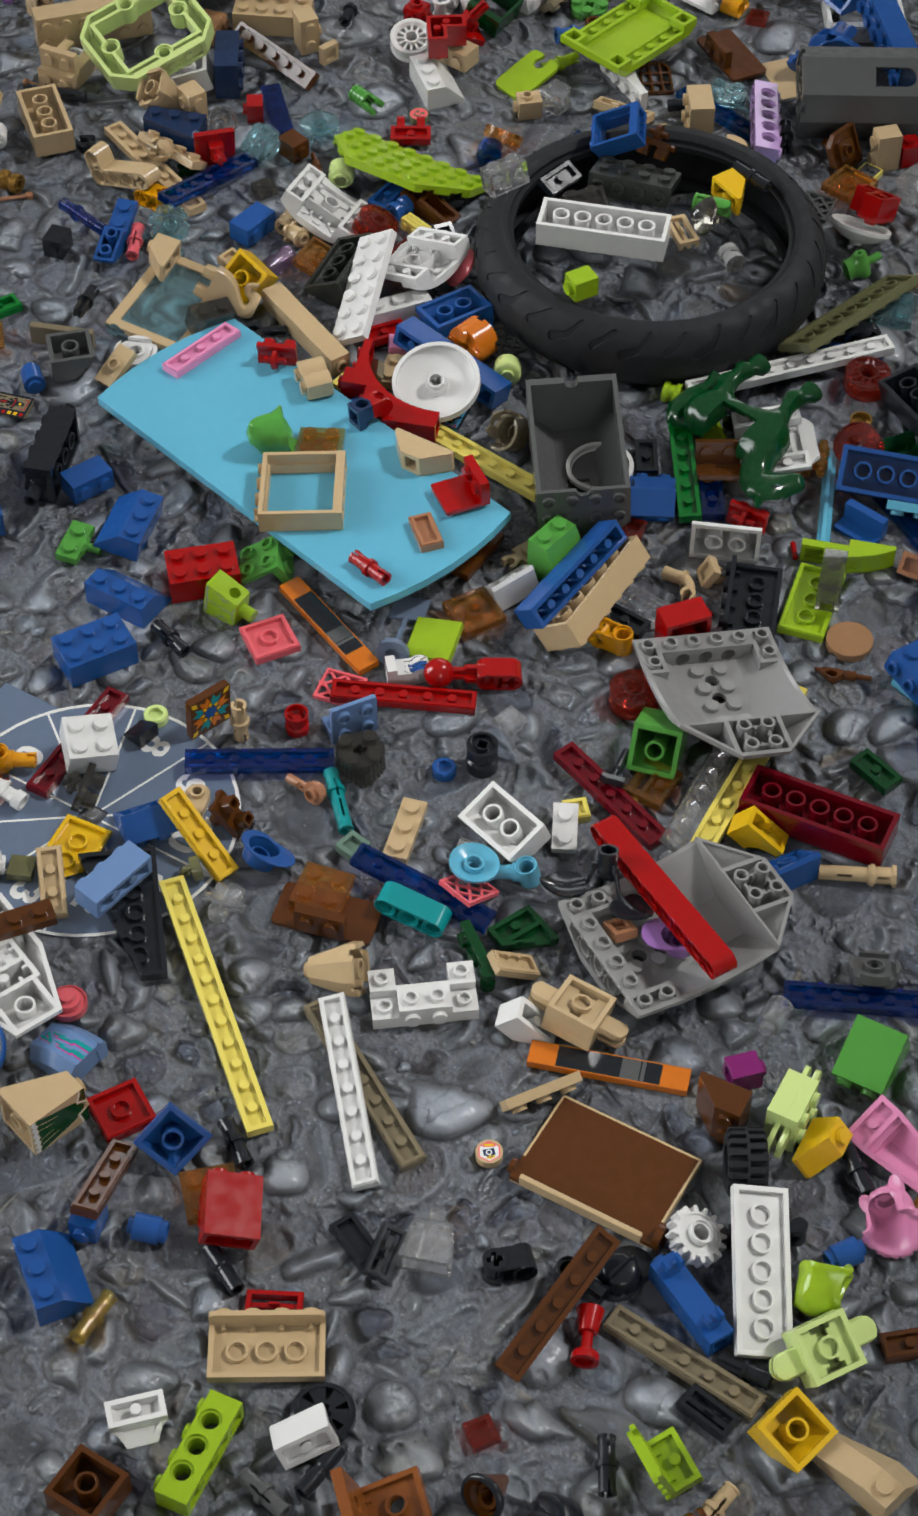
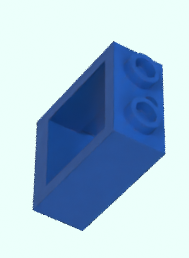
(627, 114)

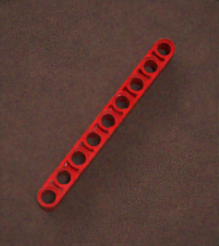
(666, 899)

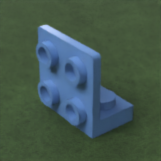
(351, 717)

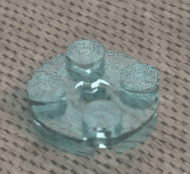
(728, 93)
(259, 133)

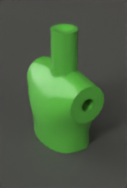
(859, 264)

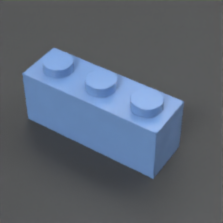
(112, 879)

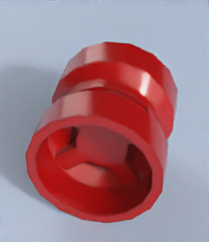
(296, 720)

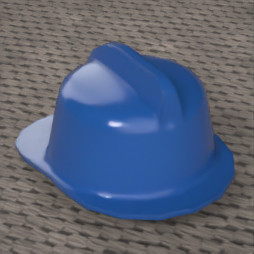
(264, 853)

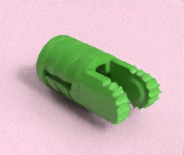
(364, 99)
(723, 204)

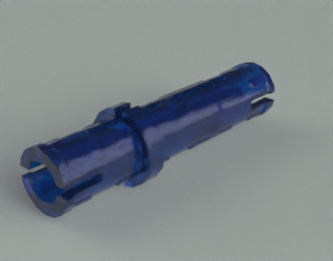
(77, 213)

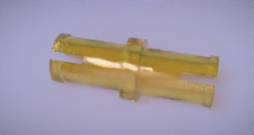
(93, 1316)

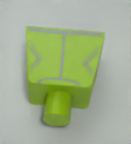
(227, 600)

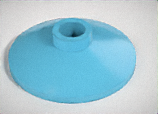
(474, 863)

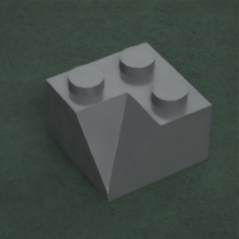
(69, 353)

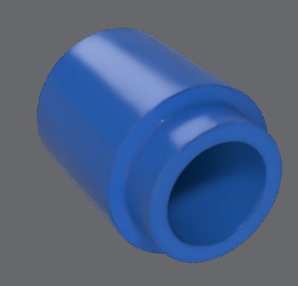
(32, 378)
(148, 1228)
(845, 1252)

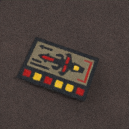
(15, 405)

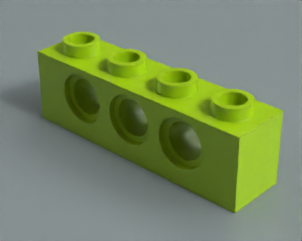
(184, 1495)

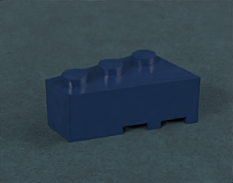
(175, 124)

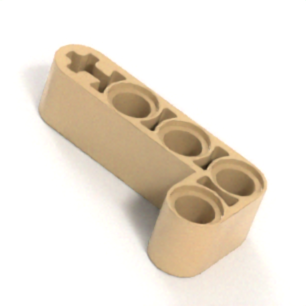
(119, 173)

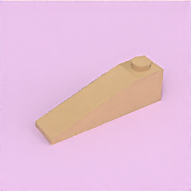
(866, 1475)

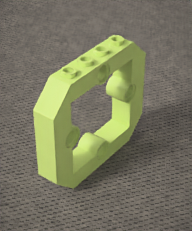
(108, 53)

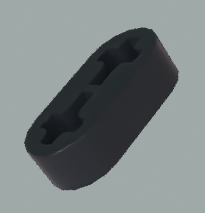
(860, 332)

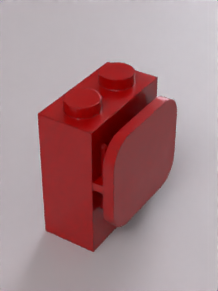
(230, 1209)

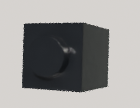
(57, 241)

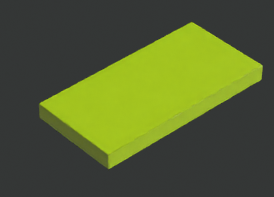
(799, 616)

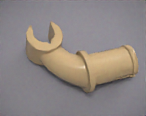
(681, 578)

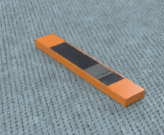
(329, 626)
(609, 1067)

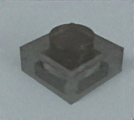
(264, 188)

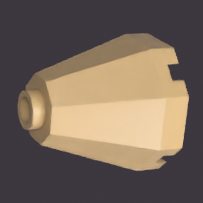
(157, 90)
(340, 969)

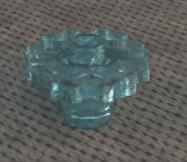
(169, 222)

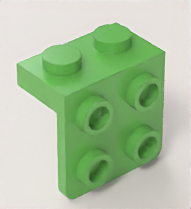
(266, 558)

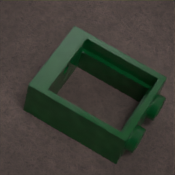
(491, 22)

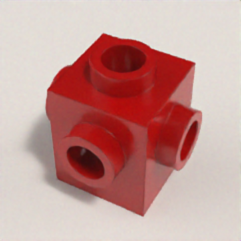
(417, 9)

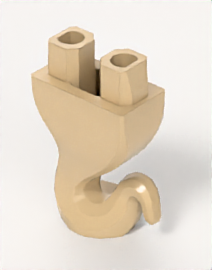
(225, 285)

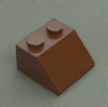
(722, 1105)

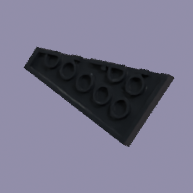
(137, 919)

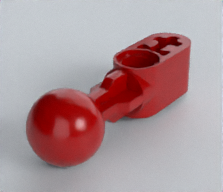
(486, 673)

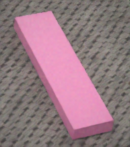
(201, 350)

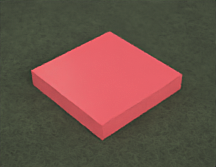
(269, 639)

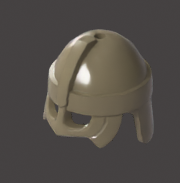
(509, 432)

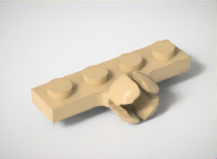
(163, 149)

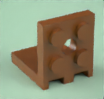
(379, 1496)

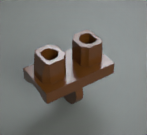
(663, 149)
(226, 812)

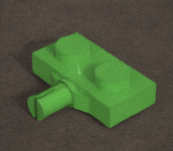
(76, 543)

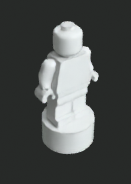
(15, 797)

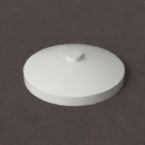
(438, 379)

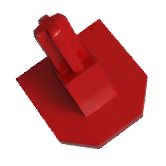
(473, 32)
(215, 145)

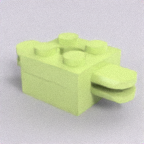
(792, 1110)
(823, 1348)

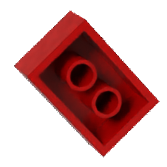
(194, 566)

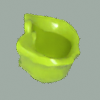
(820, 1287)

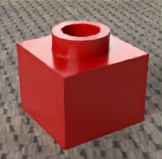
(254, 108)

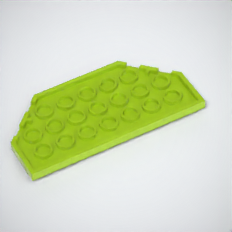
(404, 165)

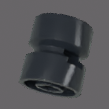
(482, 755)

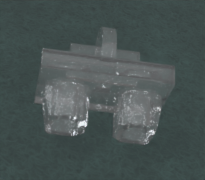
(224, 900)

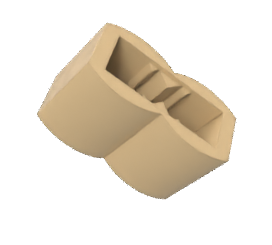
(313, 378)

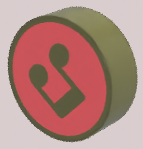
(418, 112)

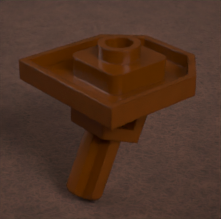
(843, 147)

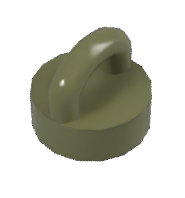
(194, 868)

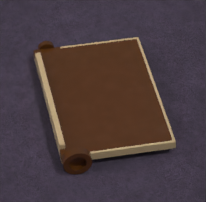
(606, 1172)

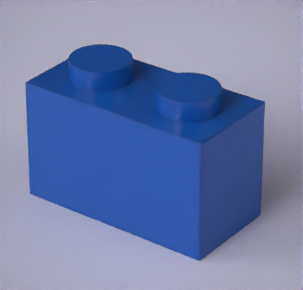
(252, 224)
(87, 479)

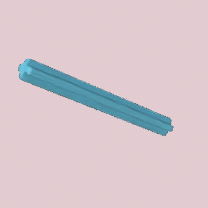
(827, 499)

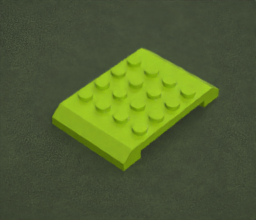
(631, 34)

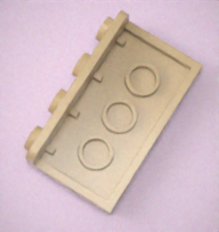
(266, 1345)

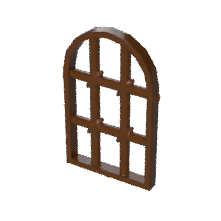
(659, 73)

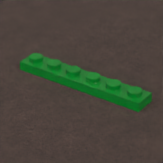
(685, 473)

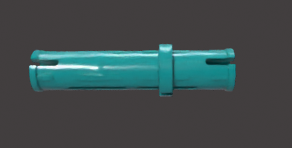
(336, 793)

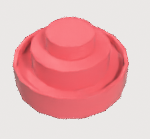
(73, 1003)

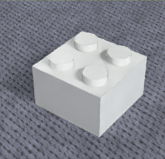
(89, 740)

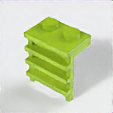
(666, 1461)

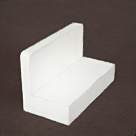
(303, 1436)

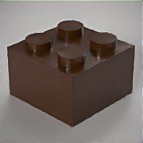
(87, 1486)

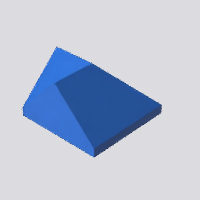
(172, 1138)

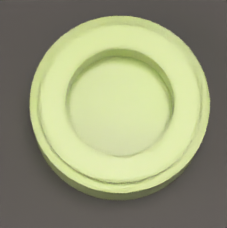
(156, 714)

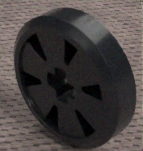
(337, 1403)

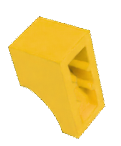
(756, 830)

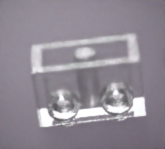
(504, 174)

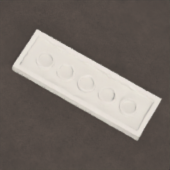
(364, 287)
(760, 1270)

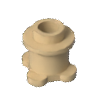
(296, 234)

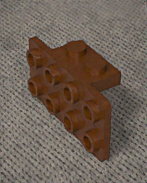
(731, 55)
(354, 923)

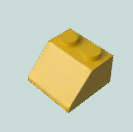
(250, 269)
(792, 1430)

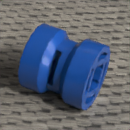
(401, 207)

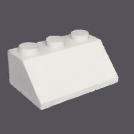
(434, 82)
(400, 306)
(725, 541)
(505, 823)

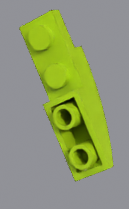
(861, 558)

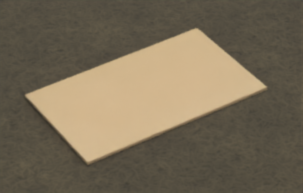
(781, 74)

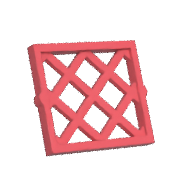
(344, 675)
(490, 893)

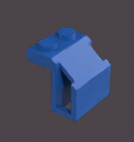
(653, 497)

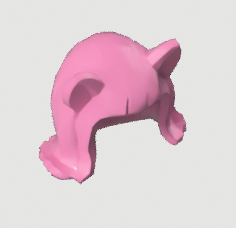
(890, 1220)

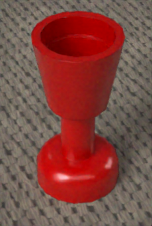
(589, 1322)

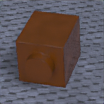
(293, 146)

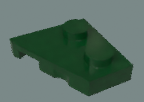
(522, 931)

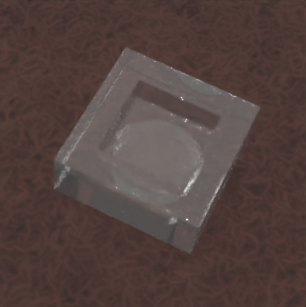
(510, 721)

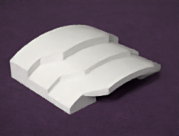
(321, 205)
(427, 258)
(803, 446)

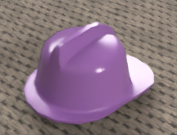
(659, 937)

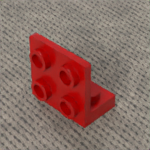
(464, 491)

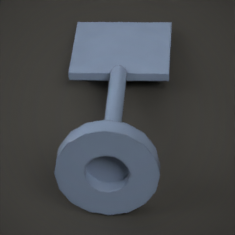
(406, 610)

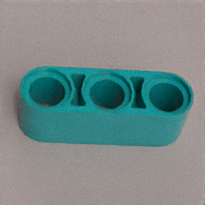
(413, 909)

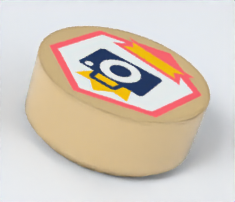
(489, 1153)

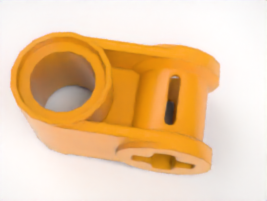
(734, 7)
(148, 197)
(614, 637)

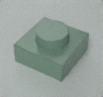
(349, 844)

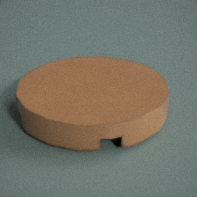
(849, 641)

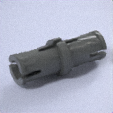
(263, 1492)

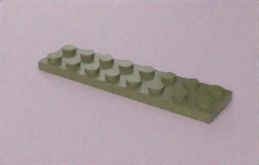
(848, 314)

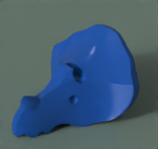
(829, 37)

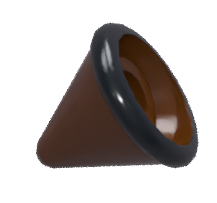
(480, 1488)

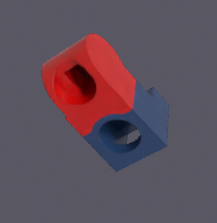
(368, 408)

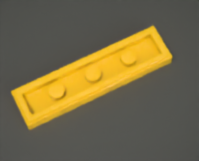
(198, 834)

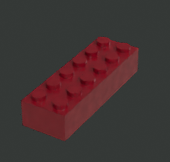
(822, 816)

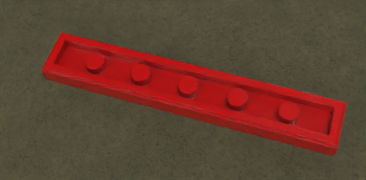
(405, 696)

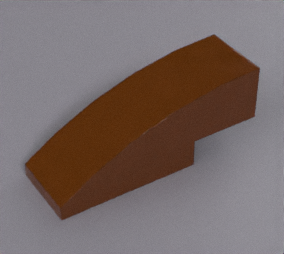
(431, 207)

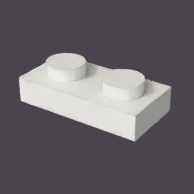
(564, 828)

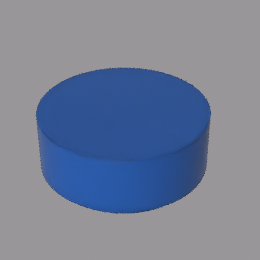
(444, 769)

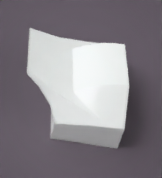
(137, 1418)

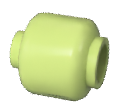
(340, 173)
(508, 367)

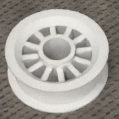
(408, 39)

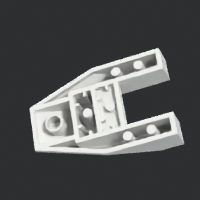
(26, 983)

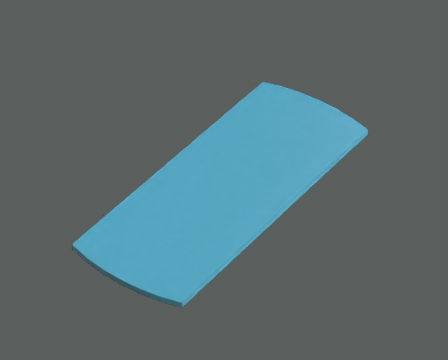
(203, 429)

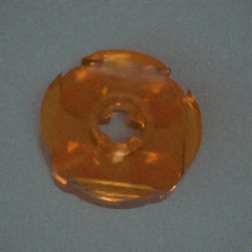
(503, 135)

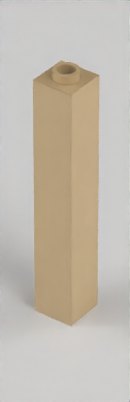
(305, 328)

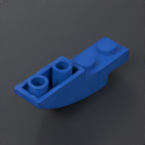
(114, 236)

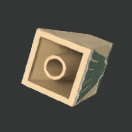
(44, 1108)

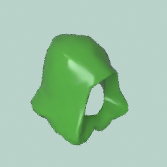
(271, 433)

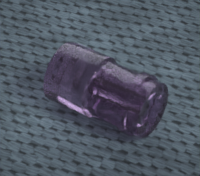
(280, 260)

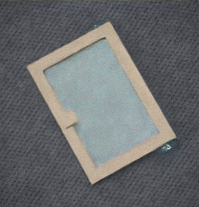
(159, 307)

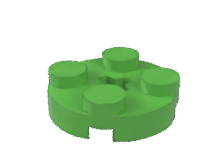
(586, 8)

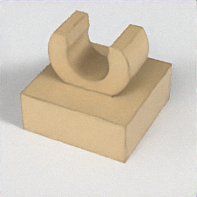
(710, 572)

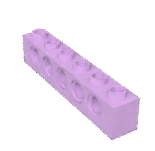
(765, 119)

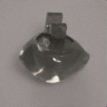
(704, 216)

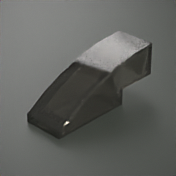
(831, 580)

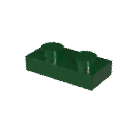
(875, 771)

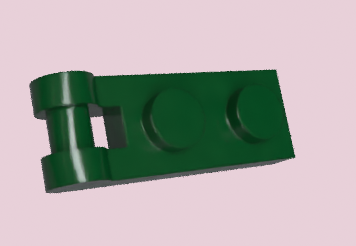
(471, 942)

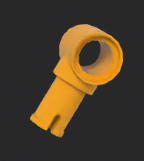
(10, 759)

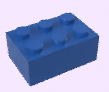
(95, 649)

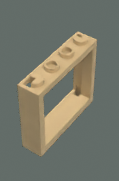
(301, 462)

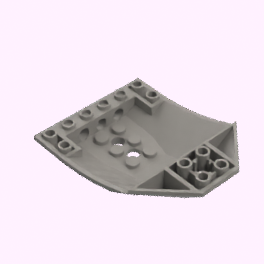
(763, 703)
(727, 886)

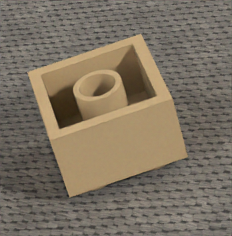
(699, 108)

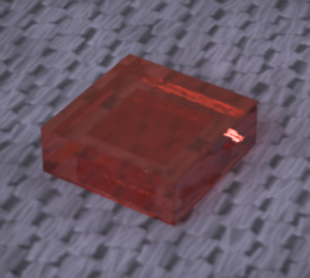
(758, 18)
(480, 1433)

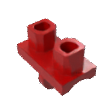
(277, 353)
(743, 514)

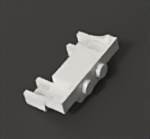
(423, 1002)

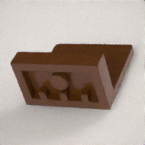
(717, 460)

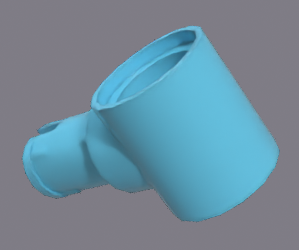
(524, 871)

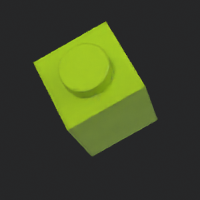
(581, 283)

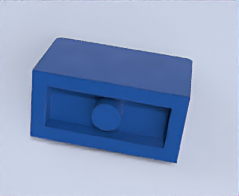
(861, 523)

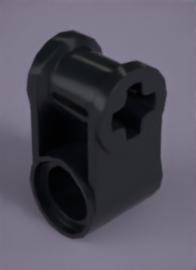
(510, 1262)

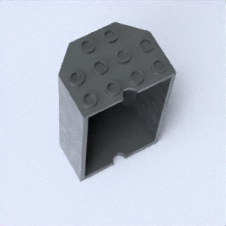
(841, 88)
(561, 420)

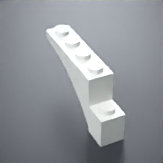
(629, 86)

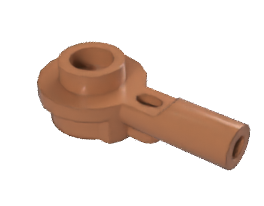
(313, 791)

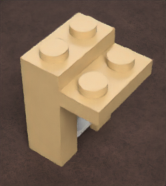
(64, 65)

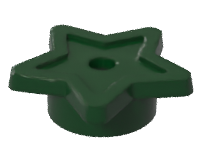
(184, 171)

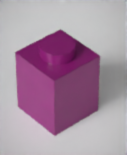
(744, 1070)

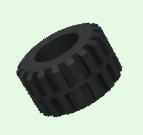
(745, 1157)

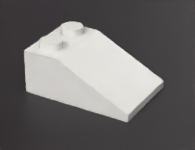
(199, 70)

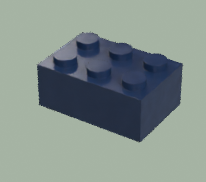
(228, 64)

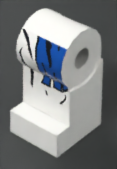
(405, 671)

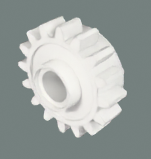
(695, 1236)

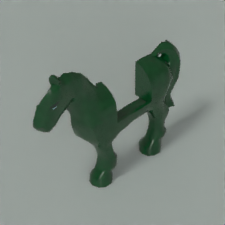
(762, 442)

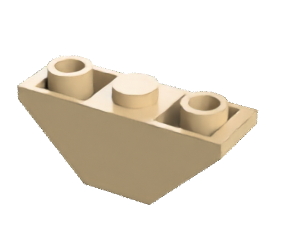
(422, 455)

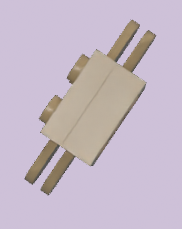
(579, 1013)

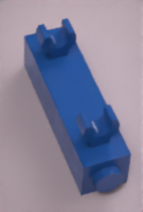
(690, 1303)

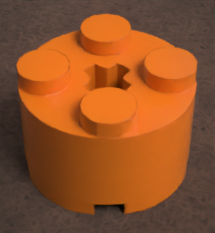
(475, 337)

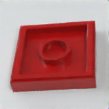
(121, 1110)

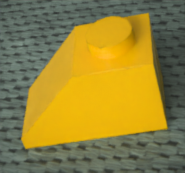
(729, 186)
(821, 1145)

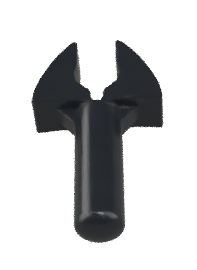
(85, 143)
(267, 330)

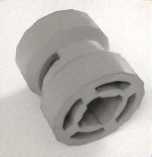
(731, 257)

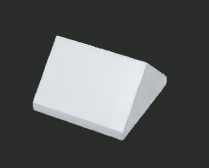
(513, 586)

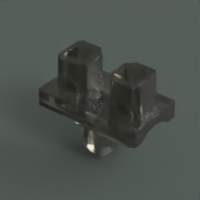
(75, 783)

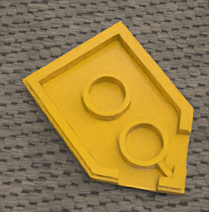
(78, 837)

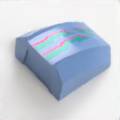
(67, 1049)

